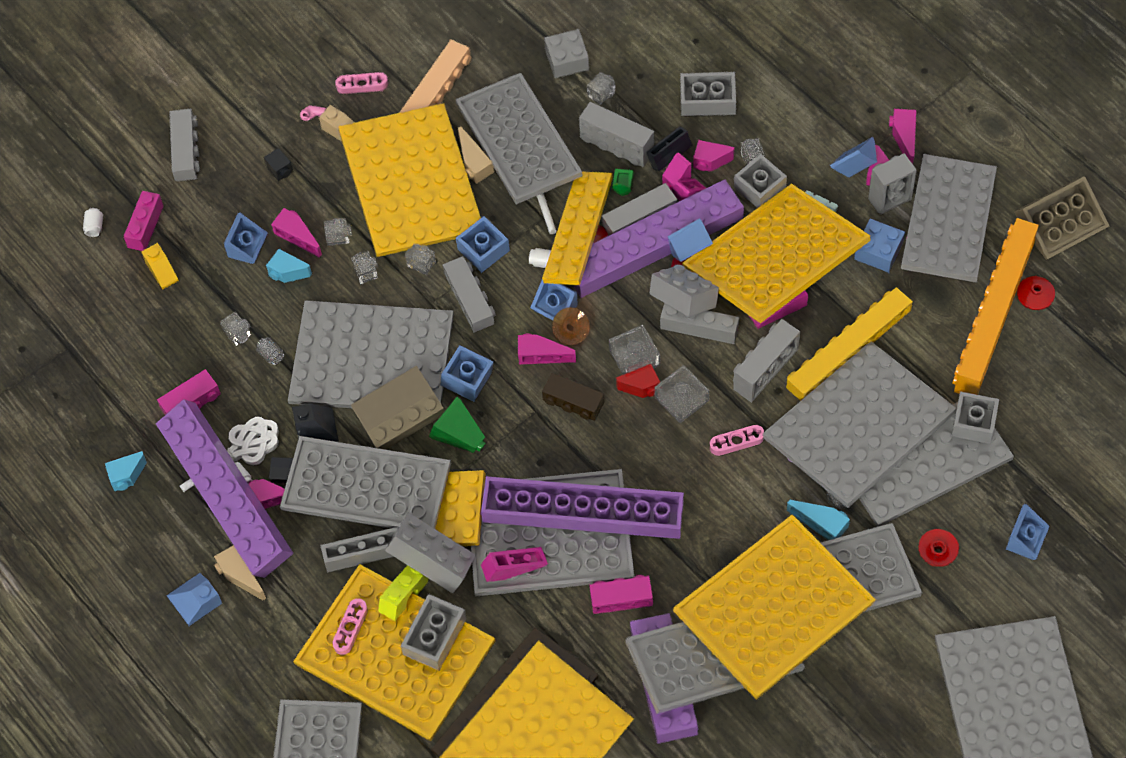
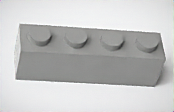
(183, 145)
(638, 209)
(468, 294)
(705, 324)
(357, 550)

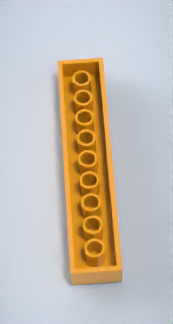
(995, 307)

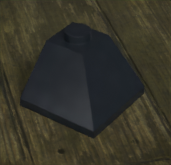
(315, 422)

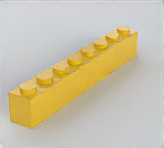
(840, 349)

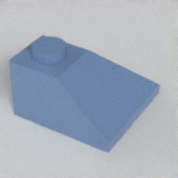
(195, 599)

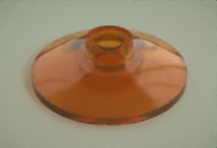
(579, 322)

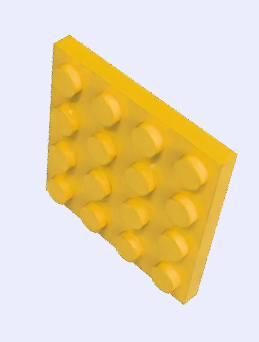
(461, 507)

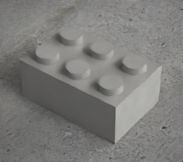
(708, 94)
(892, 183)
(684, 290)
(433, 632)

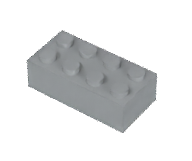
(616, 134)
(766, 360)
(430, 552)

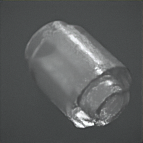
(270, 351)

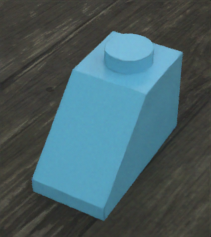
(287, 267)
(125, 471)

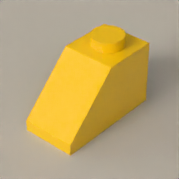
(159, 266)

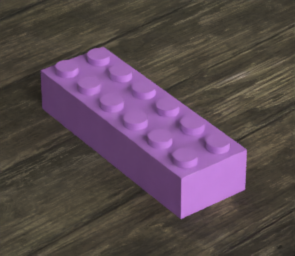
(672, 723)

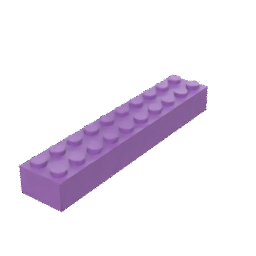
(648, 238)
(224, 489)
(582, 507)

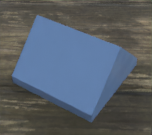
(856, 158)
(244, 239)
(689, 240)
(553, 298)
(1027, 534)

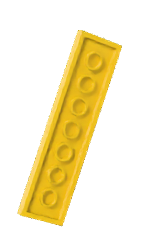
(577, 229)

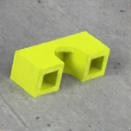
(395, 597)

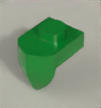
(623, 181)

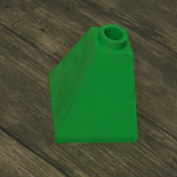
(458, 428)

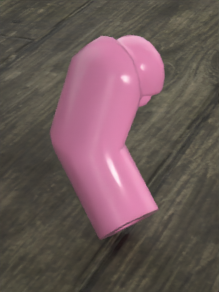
(310, 112)

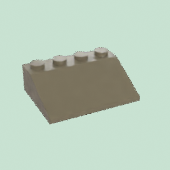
(1064, 217)
(398, 409)

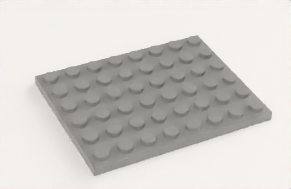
(360, 347)
(859, 423)
(571, 555)
(1012, 692)

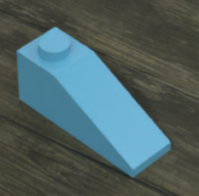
(822, 519)

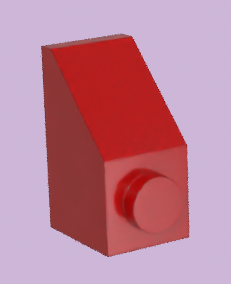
(639, 382)

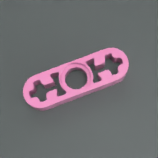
(348, 79)
(721, 439)
(349, 617)

